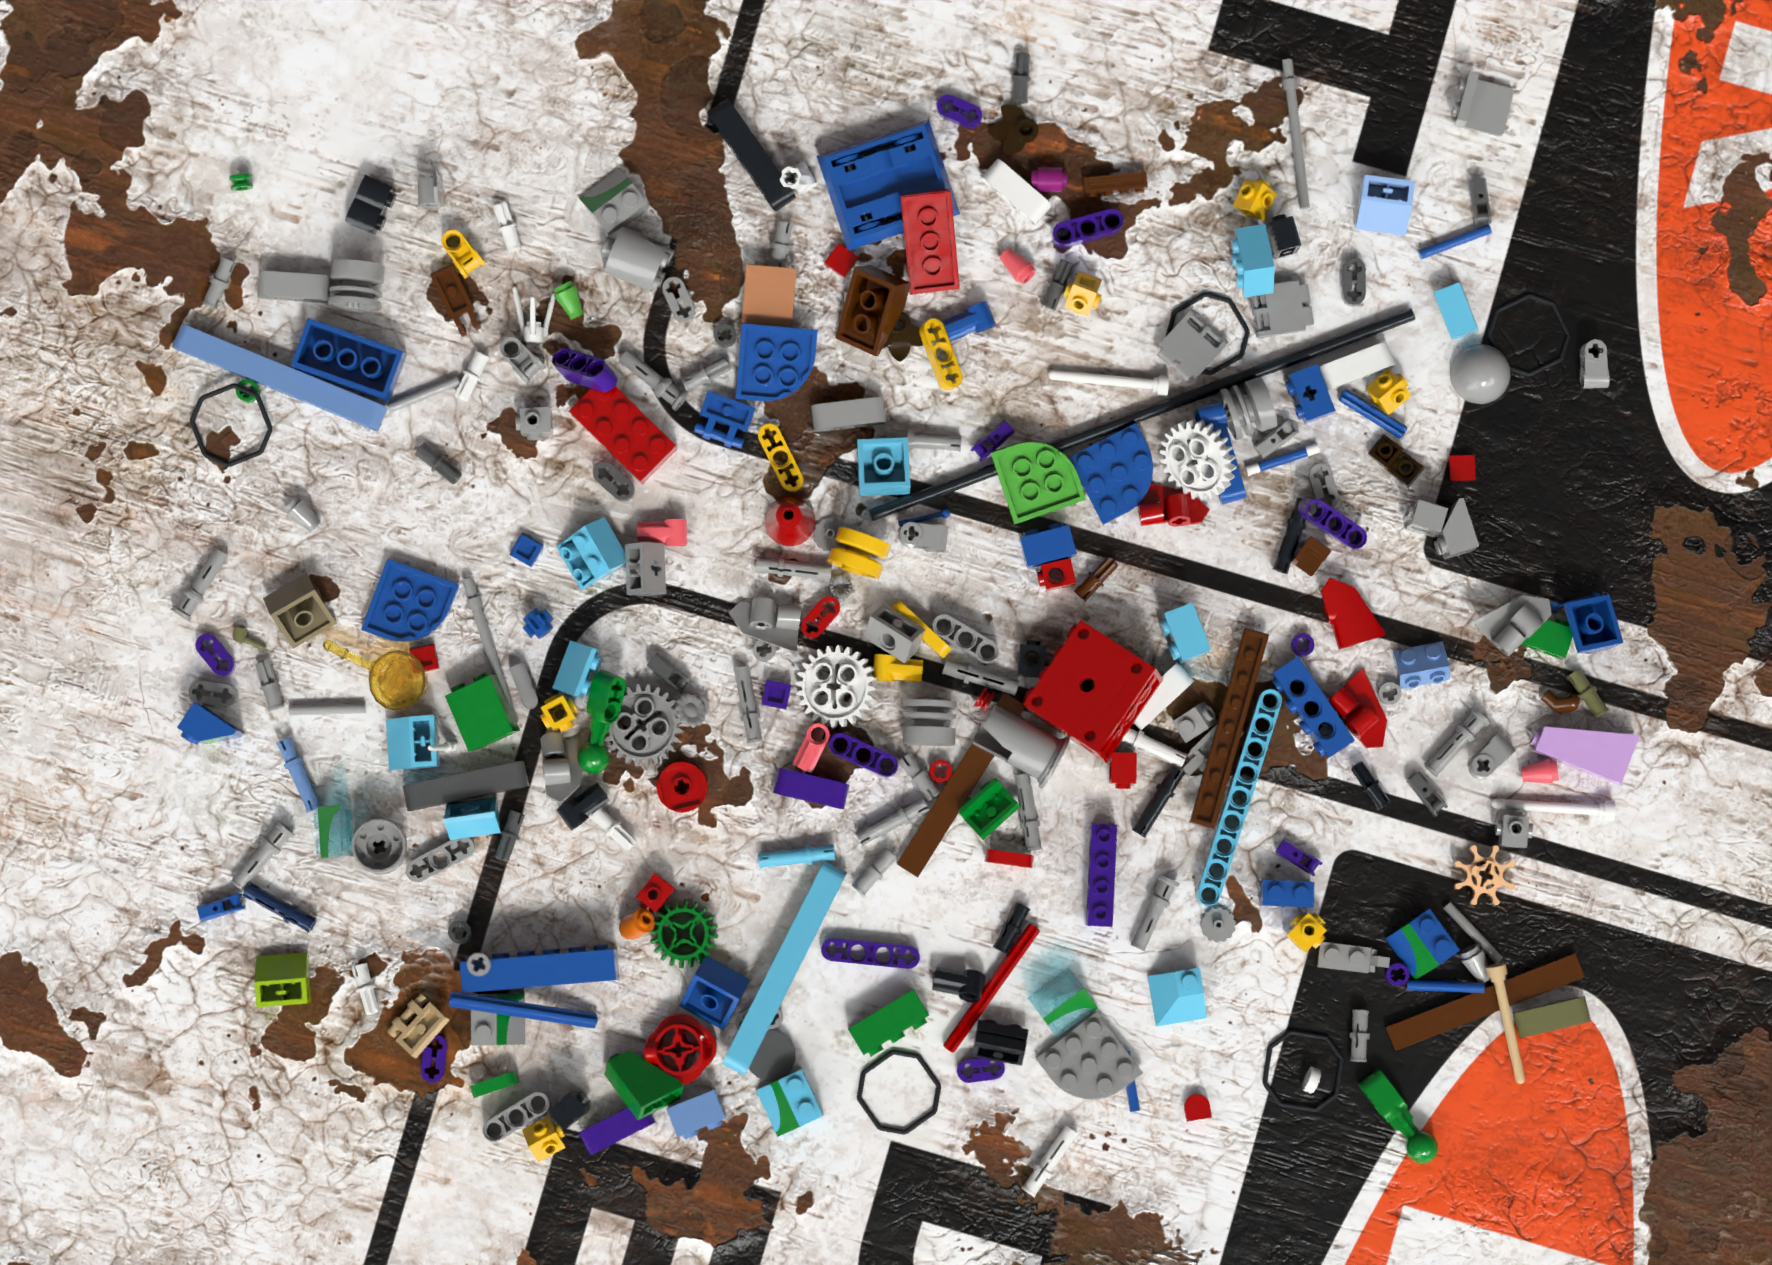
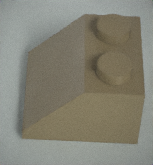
(299, 610)

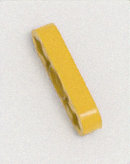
(945, 344)
(794, 471)
(929, 636)

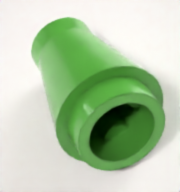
(569, 299)

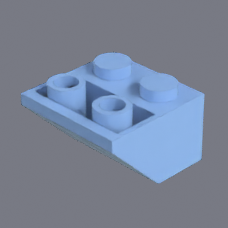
(1384, 205)

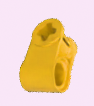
(463, 256)

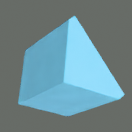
(472, 818)

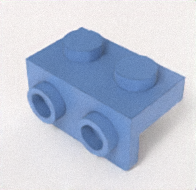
(1422, 665)

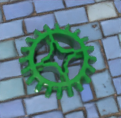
(666, 919)

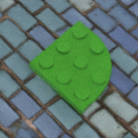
(1036, 479)

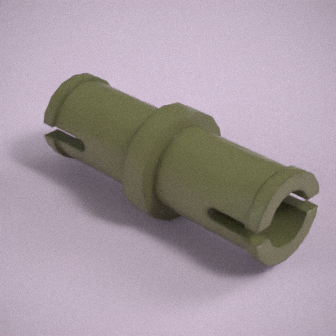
(1588, 693)

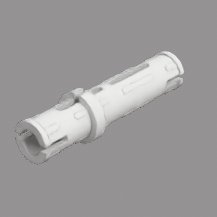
(1155, 748)
(1066, 1135)

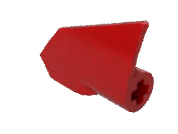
(1170, 506)
(1348, 615)
(1361, 710)

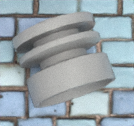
(356, 285)
(1248, 408)
(929, 722)
(376, 832)

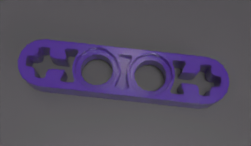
(870, 953)

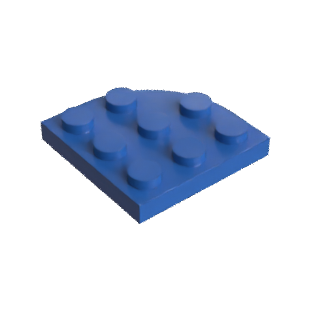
(774, 361)
(1115, 472)
(408, 603)

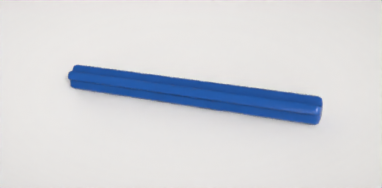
(522, 1010)

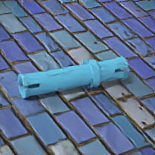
(796, 856)

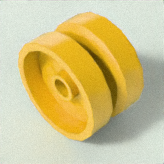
(860, 549)

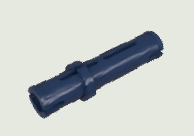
(278, 906)

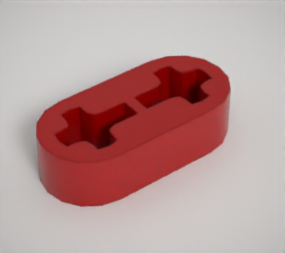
(825, 621)
(1009, 858)

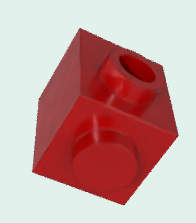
(655, 893)

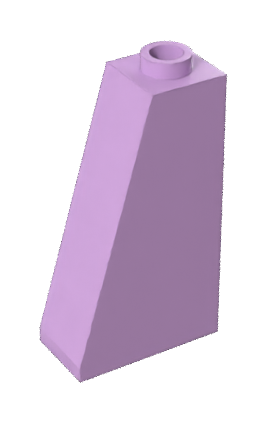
(1589, 751)

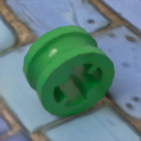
(241, 182)
(250, 399)

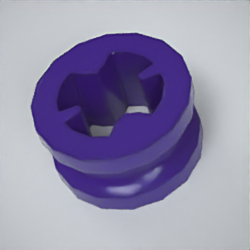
(1310, 646)
(1398, 982)

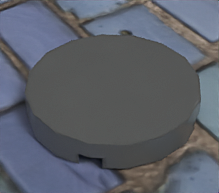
(774, 1057)

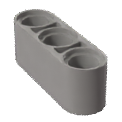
(293, 286)
(848, 414)
(973, 649)
(508, 1125)

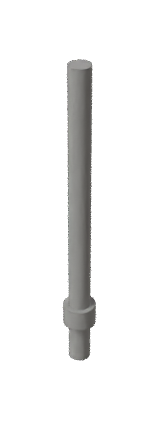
(1290, 86)
(475, 603)

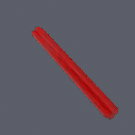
(991, 987)

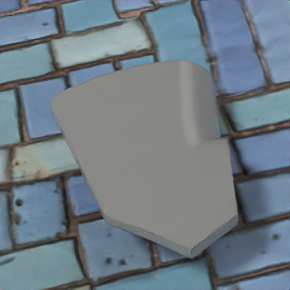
(431, 191)
(769, 622)
(1514, 622)
(560, 765)

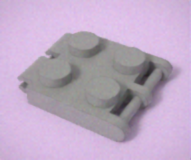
(1283, 310)
(1190, 347)

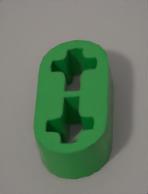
(494, 1084)

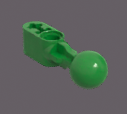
(604, 708)
(1420, 1145)

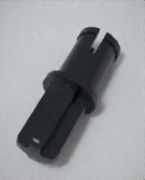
(1370, 785)

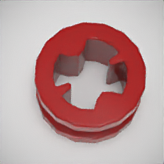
(984, 699)
(933, 769)

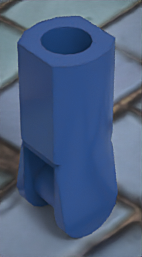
(217, 907)

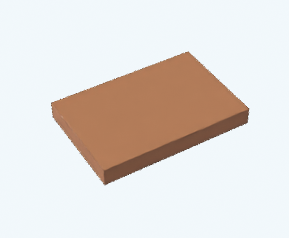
(769, 295)

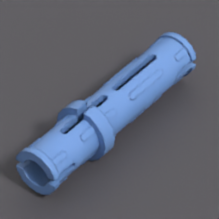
(298, 774)

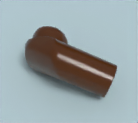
(1561, 705)

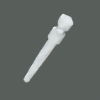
(446, 747)

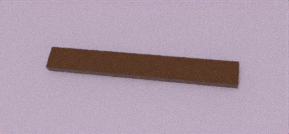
(1229, 728)
(950, 800)
(1482, 1004)

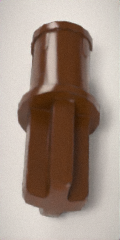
(1096, 578)

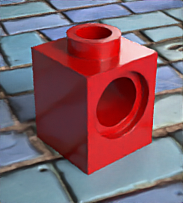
(1065, 567)
(1123, 769)

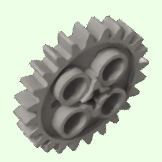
(656, 744)

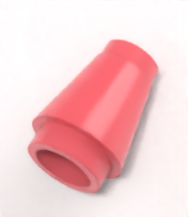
(1018, 266)
(1541, 772)

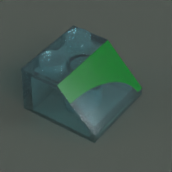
(334, 831)
(1062, 1002)

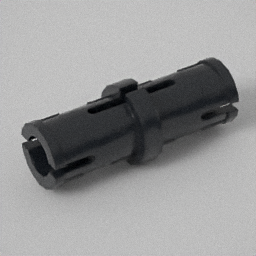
(1011, 928)

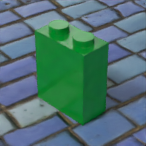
(482, 712)

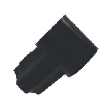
(578, 809)
(965, 985)

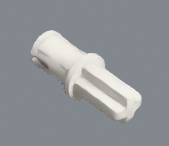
(507, 227)
(471, 376)
(613, 828)
(365, 988)

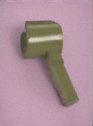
(240, 634)

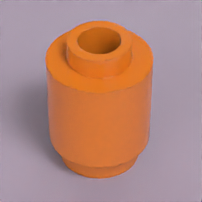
(636, 924)

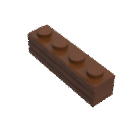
(1115, 184)

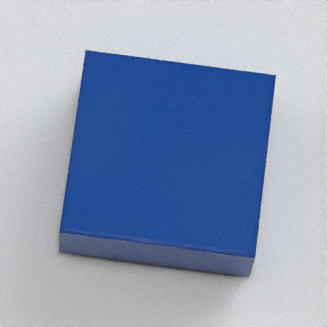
(526, 550)

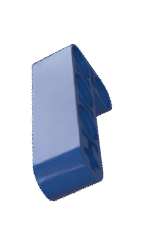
(1215, 414)

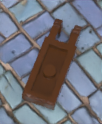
(454, 297)

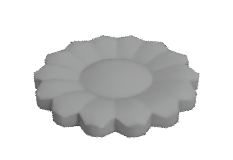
(826, 533)
(690, 710)
(1218, 924)

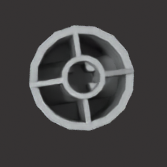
(636, 258)

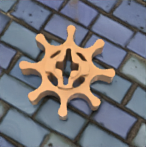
(1495, 879)

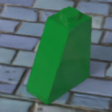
(641, 1084)

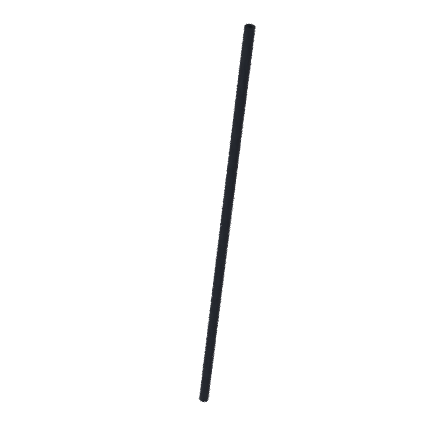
(1155, 409)

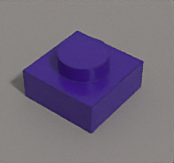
(776, 694)

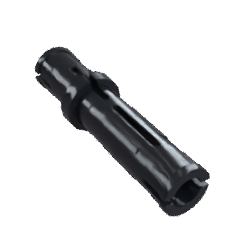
(1290, 540)
(1158, 801)

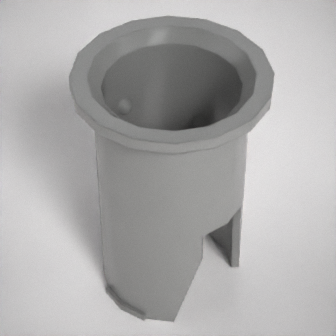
(1020, 744)

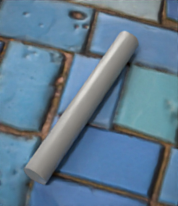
(423, 394)
(327, 709)
(1467, 926)

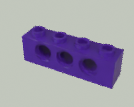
(1101, 875)

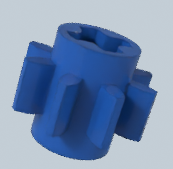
(538, 623)

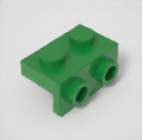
(988, 808)

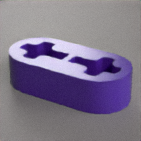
(957, 117)
(219, 650)
(441, 1057)
(979, 1076)

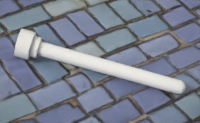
(1158, 384)
(1603, 810)

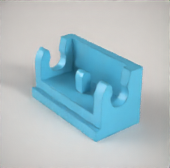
(1456, 311)

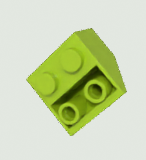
(282, 980)

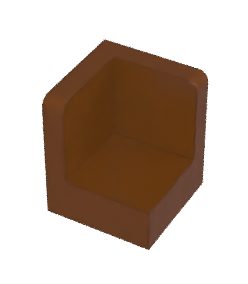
(1311, 556)

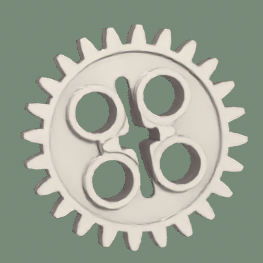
(1198, 459)
(814, 685)

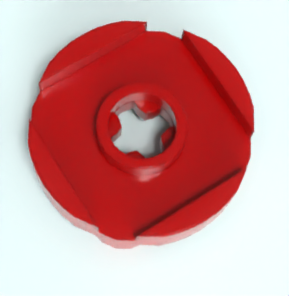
(694, 794)

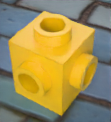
(1255, 199)
(1083, 293)
(1388, 391)
(554, 704)
(1298, 936)
(544, 1138)

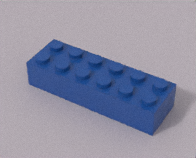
(542, 970)

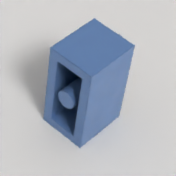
(696, 1114)

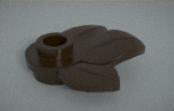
(1010, 128)
(902, 339)

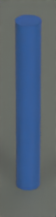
(1454, 241)
(1446, 986)

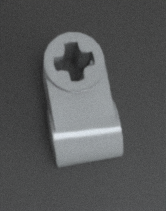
(521, 360)
(1594, 369)
(929, 536)
(1494, 754)

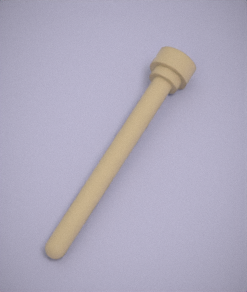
(1497, 973)

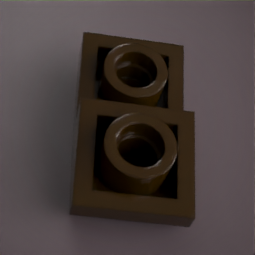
(1396, 461)

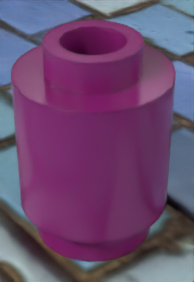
(1049, 179)

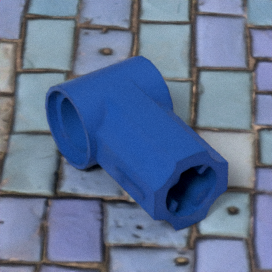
(974, 319)

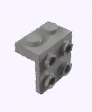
(1482, 105)

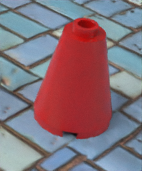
(792, 531)

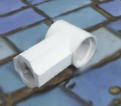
(798, 178)

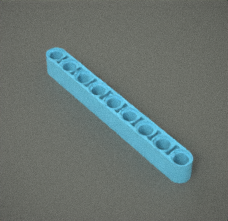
(1247, 788)
(784, 968)

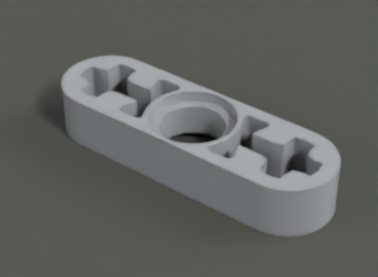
(426, 873)

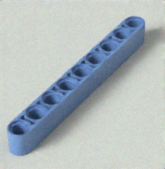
(279, 377)

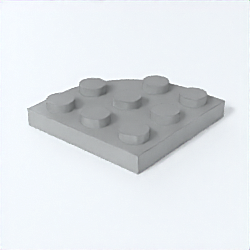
(1090, 1062)

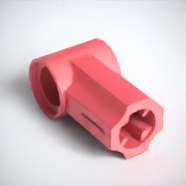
(670, 532)
(810, 749)

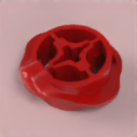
(707, 1046)

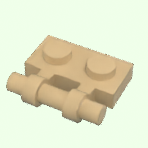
(421, 1029)

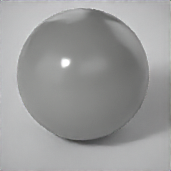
(1480, 374)

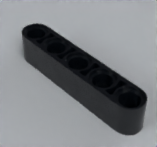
(750, 154)

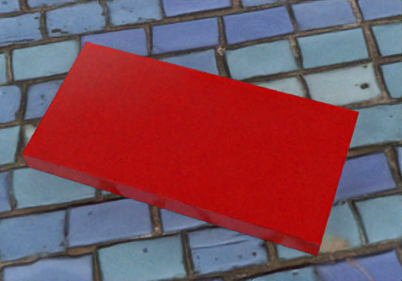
(929, 241)

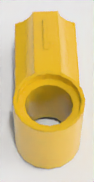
(889, 669)

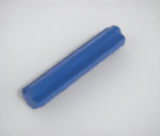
(1373, 413)

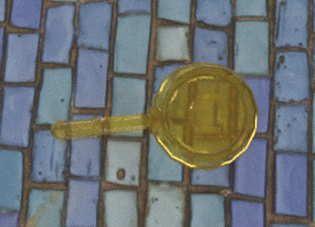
(394, 678)

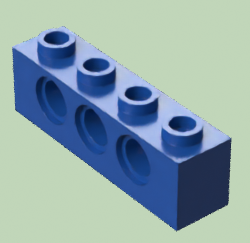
(1339, 736)

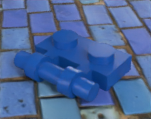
(728, 412)

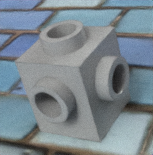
(544, 422)
(1504, 829)

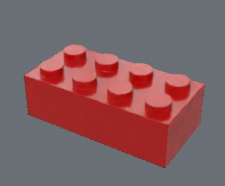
(624, 432)

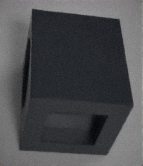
(1026, 670)

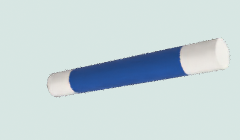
(1282, 459)

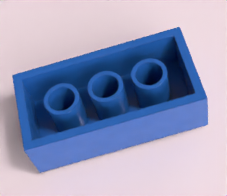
(348, 360)

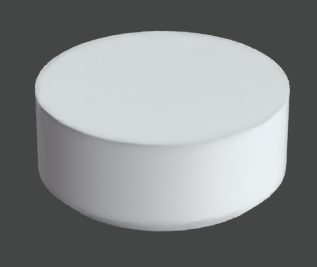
(1311, 1080)

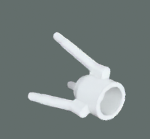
(533, 331)

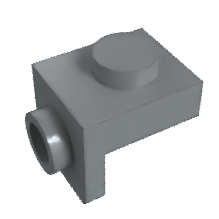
(1195, 721)

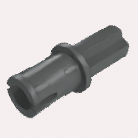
(1021, 78)
(1057, 284)
(438, 463)
(509, 835)

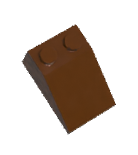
(871, 308)

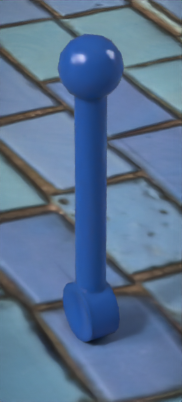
(945, 513)
(1554, 606)

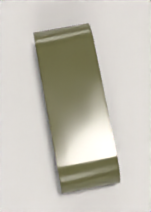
(1552, 1017)

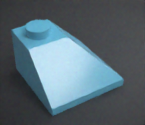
(1177, 996)

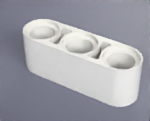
(1016, 191)
(1357, 366)
(1174, 683)

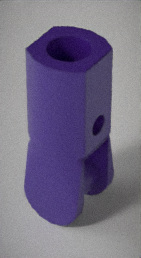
(995, 437)
(1294, 854)

